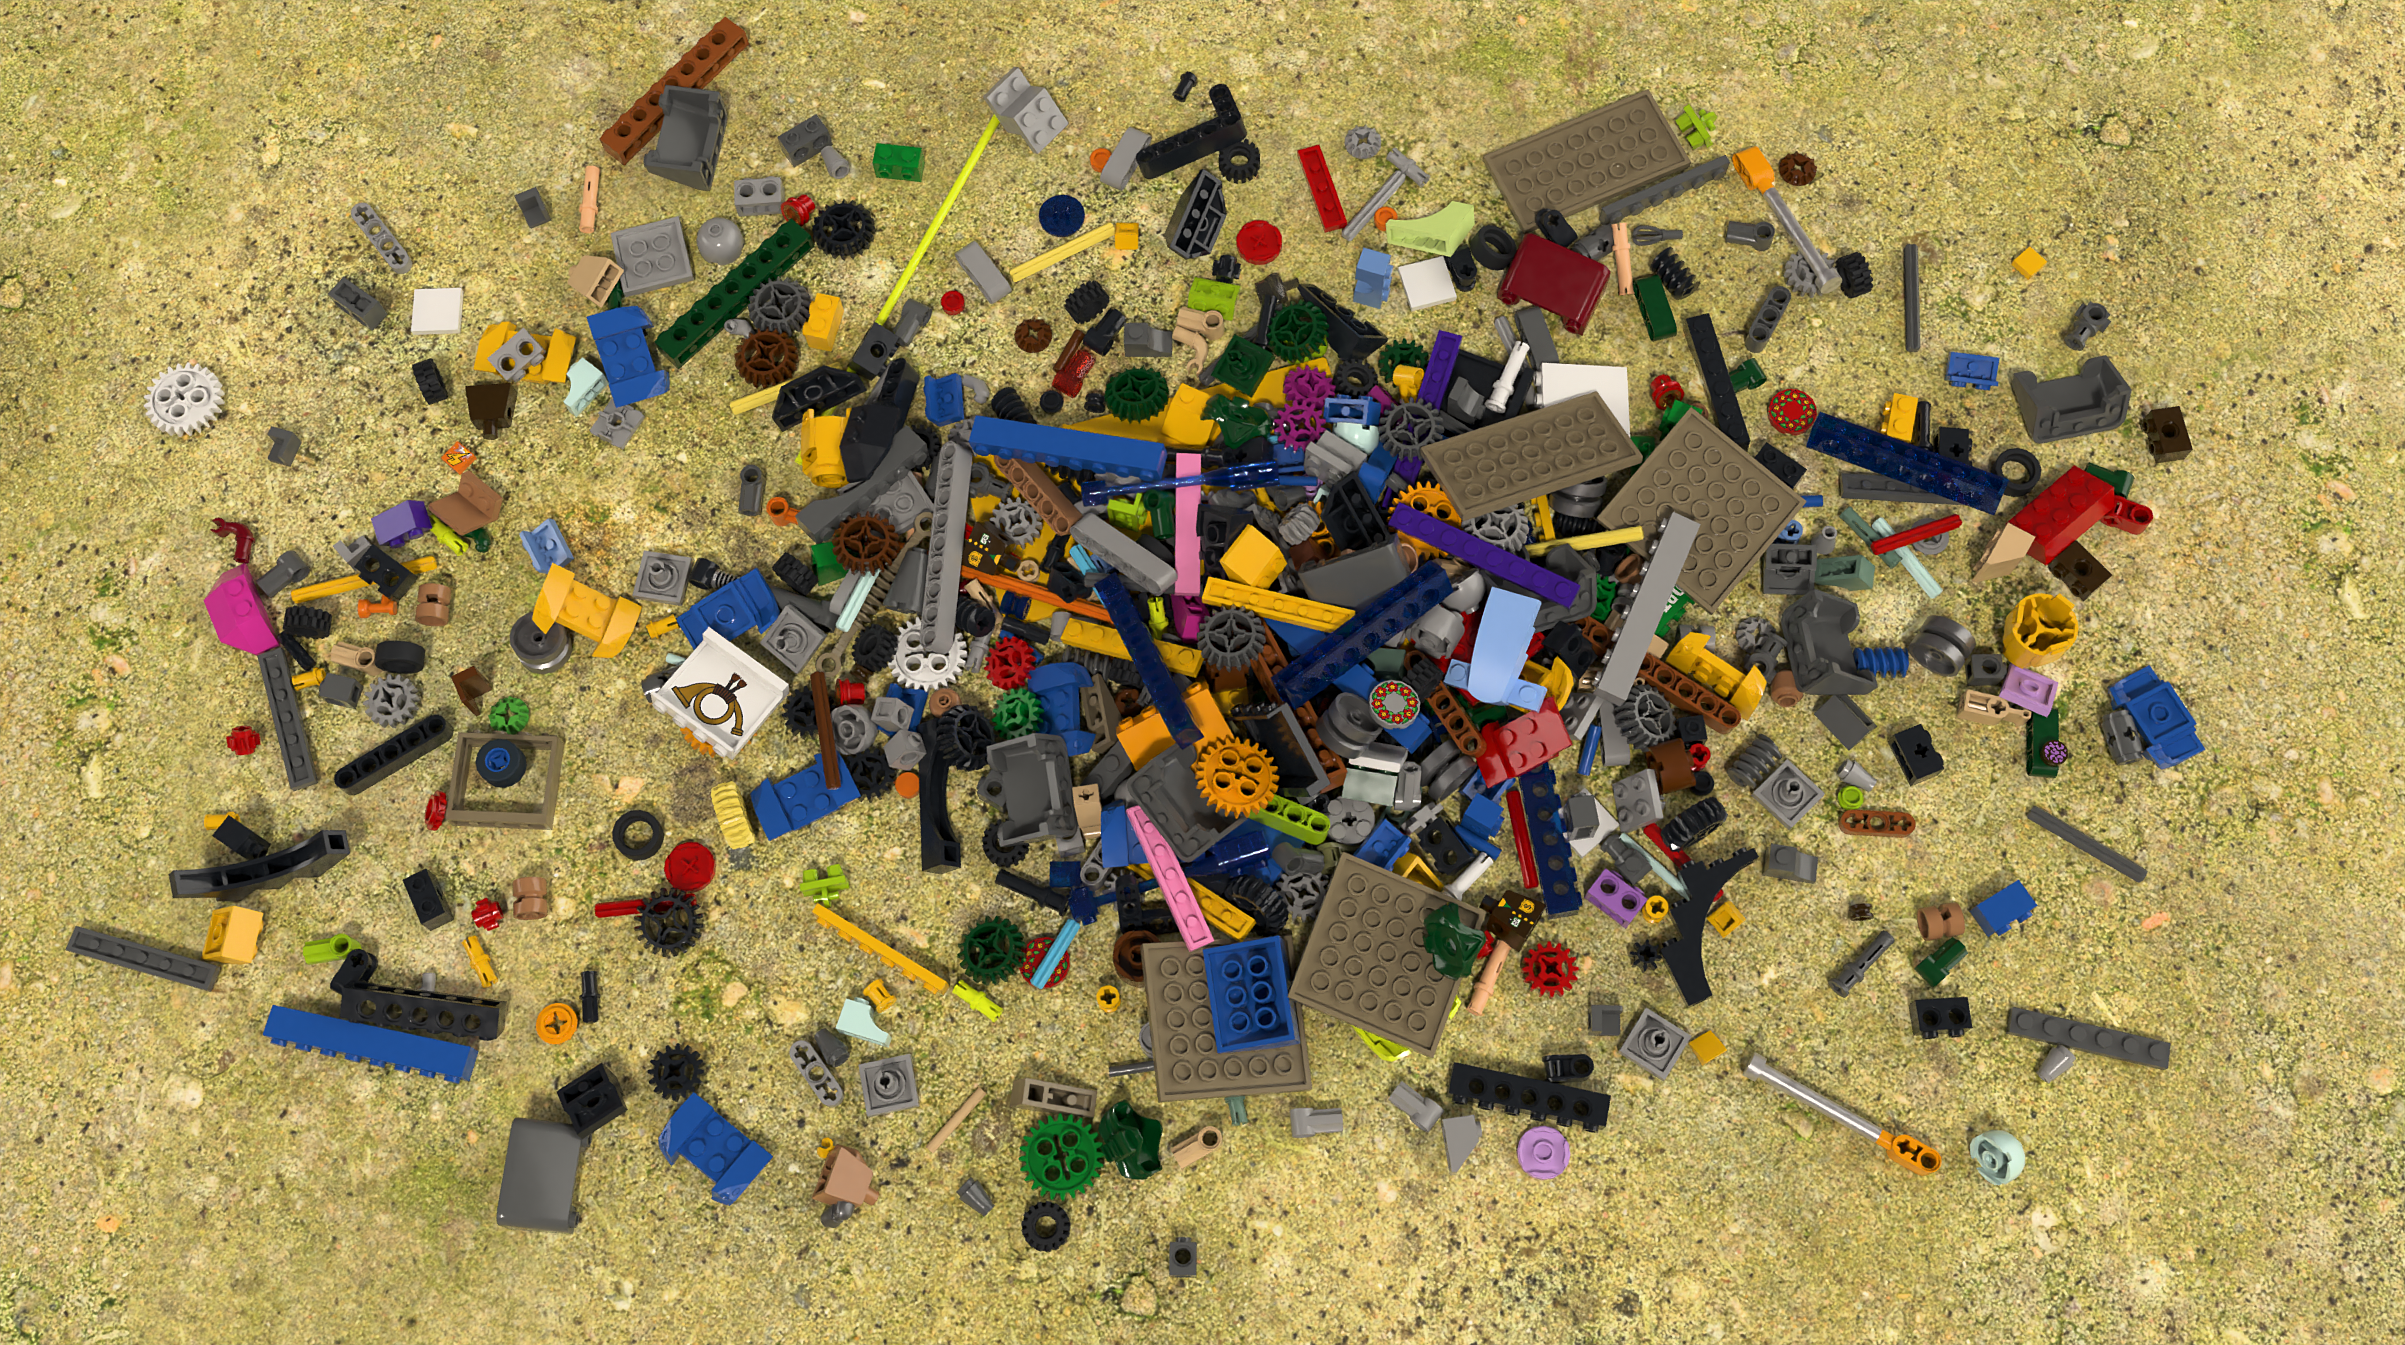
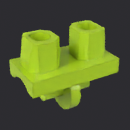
(1690, 119)
(813, 886)

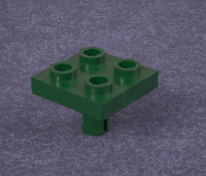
(1243, 365)

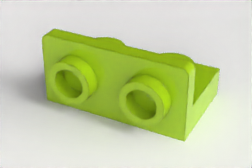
(1215, 296)
(1126, 515)

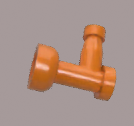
(366, 608)

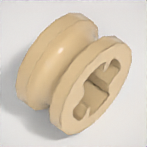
(1026, 565)

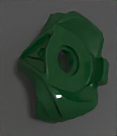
(1237, 419)
(1451, 942)
(1131, 1141)

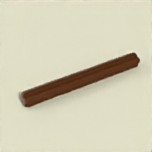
(825, 730)

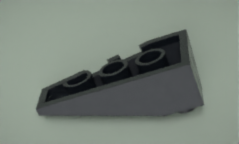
(1346, 334)
(1218, 530)

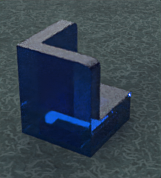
(1065, 874)

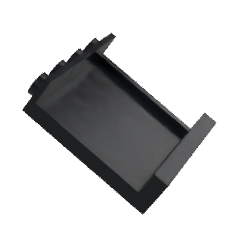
(1481, 376)
(1280, 734)

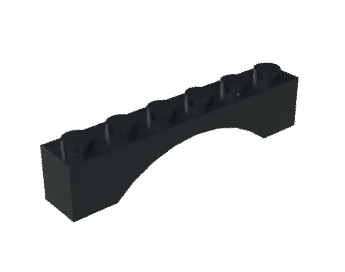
(1711, 363)
(938, 842)

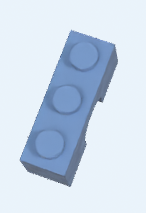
(1373, 278)

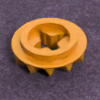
(548, 1016)

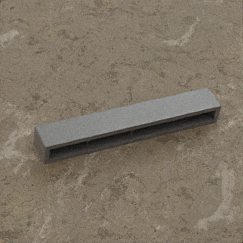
(1646, 608)

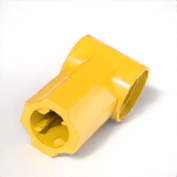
(1409, 381)

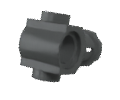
(2086, 325)
(988, 484)
(1232, 499)
(1765, 657)
(1627, 861)

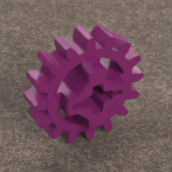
(1308, 386)
(1290, 420)

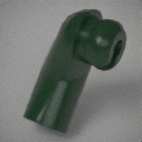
(481, 539)

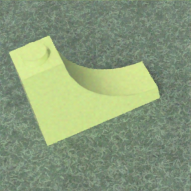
(1436, 233)

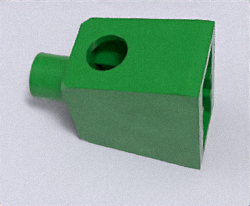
(825, 563)

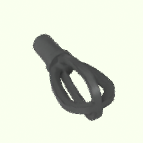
(1662, 235)

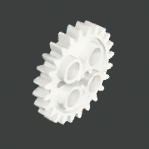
(184, 399)
(926, 676)

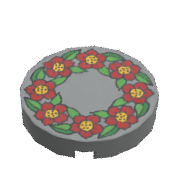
(1393, 704)

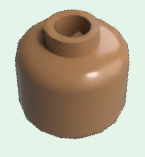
(1784, 690)
(942, 701)

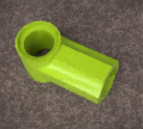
(329, 949)

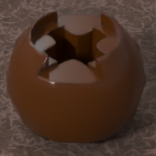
(1122, 697)

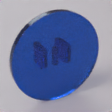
(1061, 216)
(1436, 731)

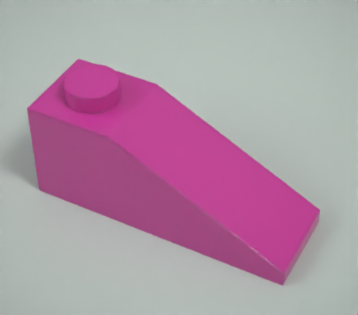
(1188, 615)

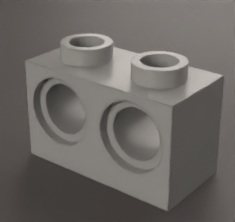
(759, 202)
(513, 350)

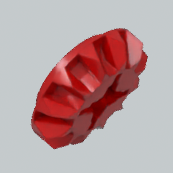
(435, 810)

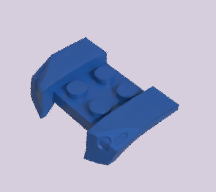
(627, 355)
(732, 610)
(1058, 690)
(2158, 717)
(801, 799)
(1119, 839)
(713, 1148)

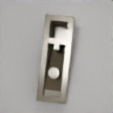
(1101, 715)
(1052, 1098)

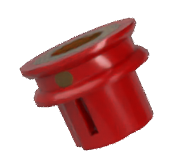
(798, 209)
(1669, 388)
(849, 693)

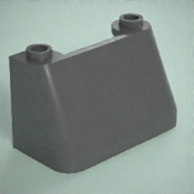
(689, 137)
(2073, 404)
(1566, 563)
(1356, 577)
(1821, 648)
(1035, 789)
(1173, 804)
(540, 1177)

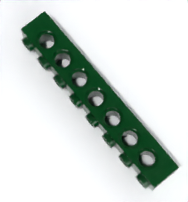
(732, 305)

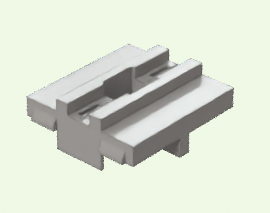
(619, 435)
(1421, 819)

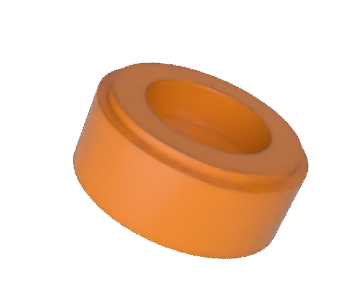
(1099, 159)
(1382, 216)
(907, 785)

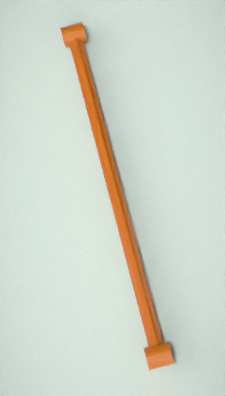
(999, 581)

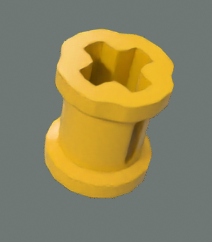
(1662, 911)
(879, 995)
(1101, 996)

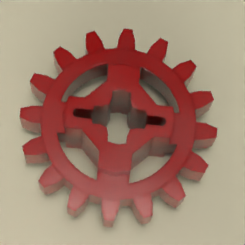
(1018, 655)
(1557, 976)

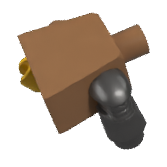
(842, 1183)

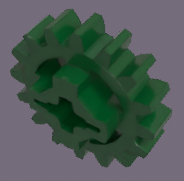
(1401, 354)

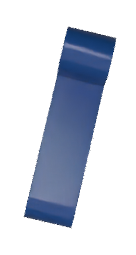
(1376, 470)

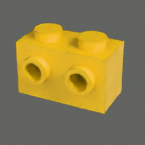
(823, 322)
(1899, 417)

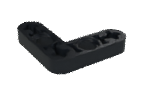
(1136, 914)

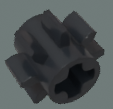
(1226, 269)
(1650, 952)

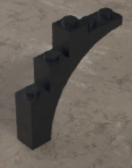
(272, 871)
(1684, 956)

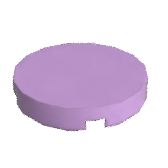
(1543, 1152)

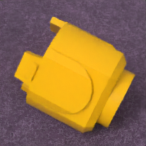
(821, 449)
(2046, 623)

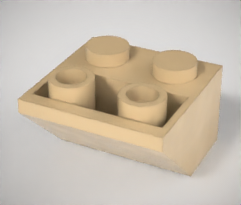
(2002, 553)

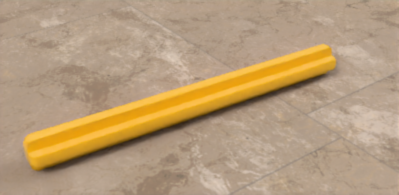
(354, 582)

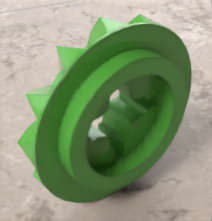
(516, 723)

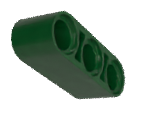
(1654, 308)
(2038, 732)

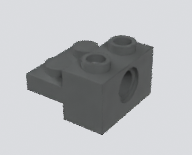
(1789, 558)

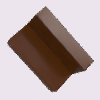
(470, 685)

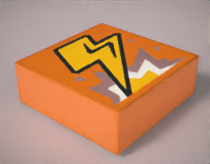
(458, 458)

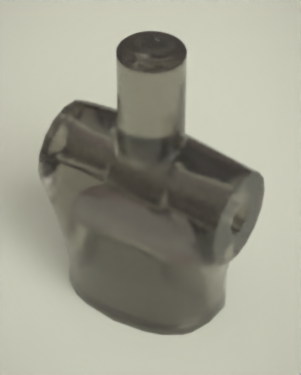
(1275, 286)

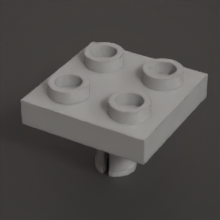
(662, 578)
(793, 639)
(1579, 713)
(1788, 794)
(1638, 801)
(1654, 1044)
(889, 1085)

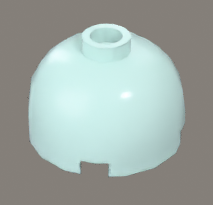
(1357, 435)
(1999, 1156)

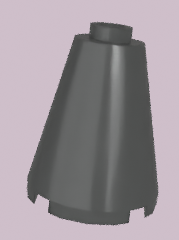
(908, 586)

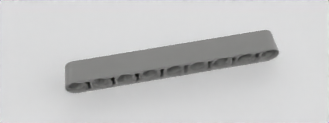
(946, 548)

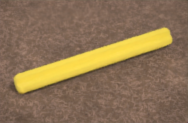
(1062, 252)
(764, 396)
(1588, 541)

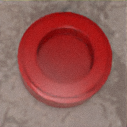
(952, 303)

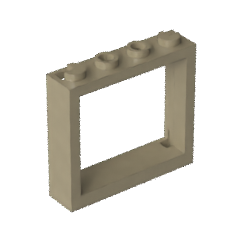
(523, 740)

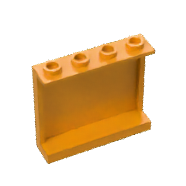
(1149, 736)

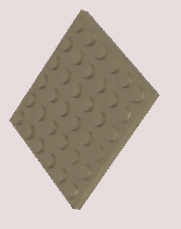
(1716, 485)
(1371, 959)
(1185, 1035)

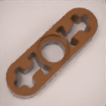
(1895, 831)

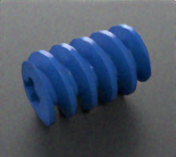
(1882, 660)

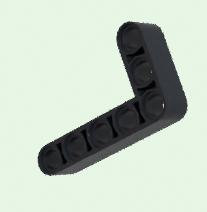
(1196, 141)

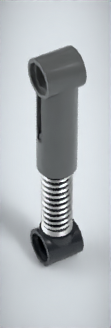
(708, 575)

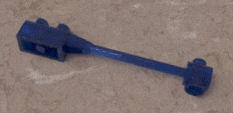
(1234, 475)
(1229, 858)

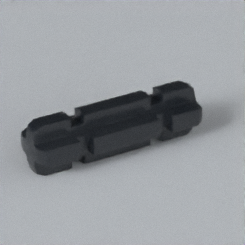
(296, 650)

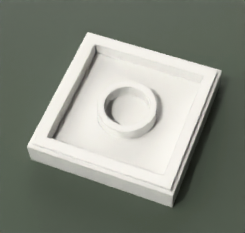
(1427, 283)
(437, 311)
(1382, 757)
(1606, 827)

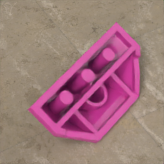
(240, 613)

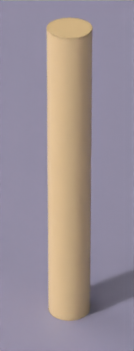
(956, 1119)

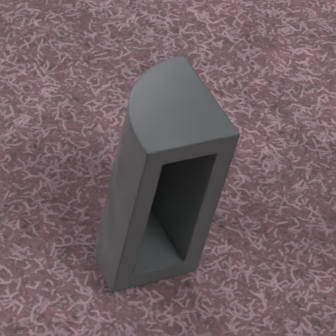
(1845, 720)

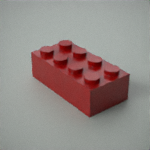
(2064, 512)

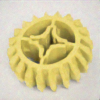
(732, 815)

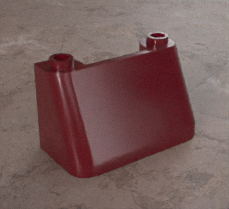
(1555, 281)

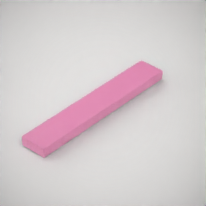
(1186, 540)
(1171, 881)

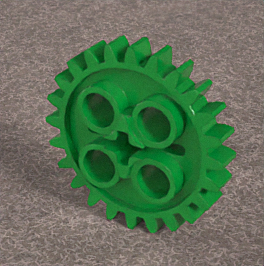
(1039, 1164)

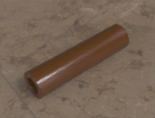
(1069, 350)

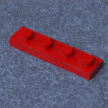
(1322, 188)

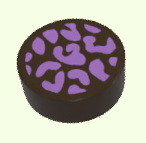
(2054, 753)

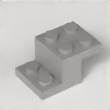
(1025, 110)
(1332, 459)

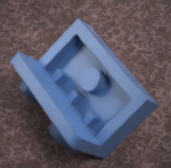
(546, 546)

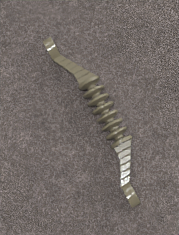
(872, 598)

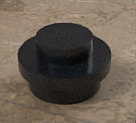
(1051, 402)
(1704, 784)

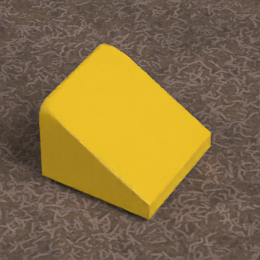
(1126, 236)
(1726, 918)
(1707, 1047)

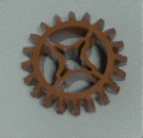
(760, 370)
(847, 540)

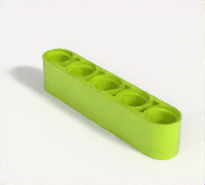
(1279, 819)

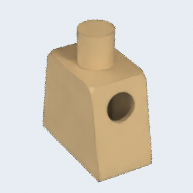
(595, 278)

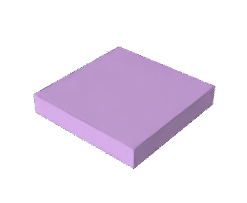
(2029, 690)

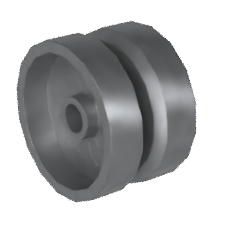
(1580, 499)
(1942, 646)
(540, 651)
(1348, 726)
(1445, 770)

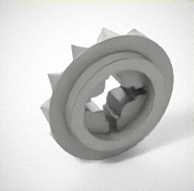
(1363, 150)
(1929, 548)
(1748, 626)

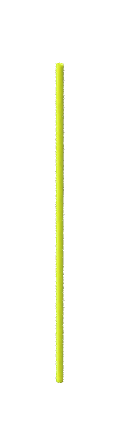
(929, 235)

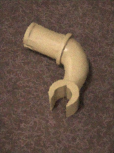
(1196, 343)

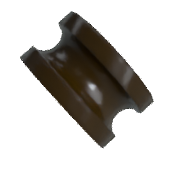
(861, 673)
(1861, 912)

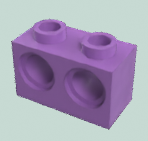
(1612, 903)

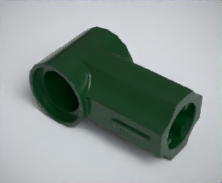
(1747, 375)
(2119, 479)
(1160, 505)
(1485, 715)
(1937, 965)

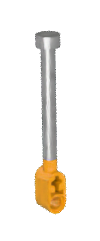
(1758, 173)
(1757, 1068)

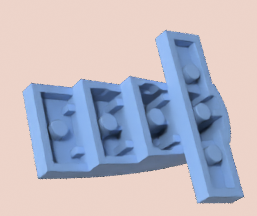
(1501, 654)

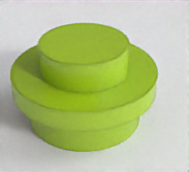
(1850, 798)

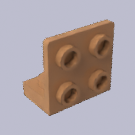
(469, 507)

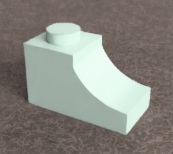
(585, 386)
(858, 1022)

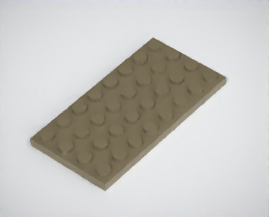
(1587, 160)
(1530, 455)

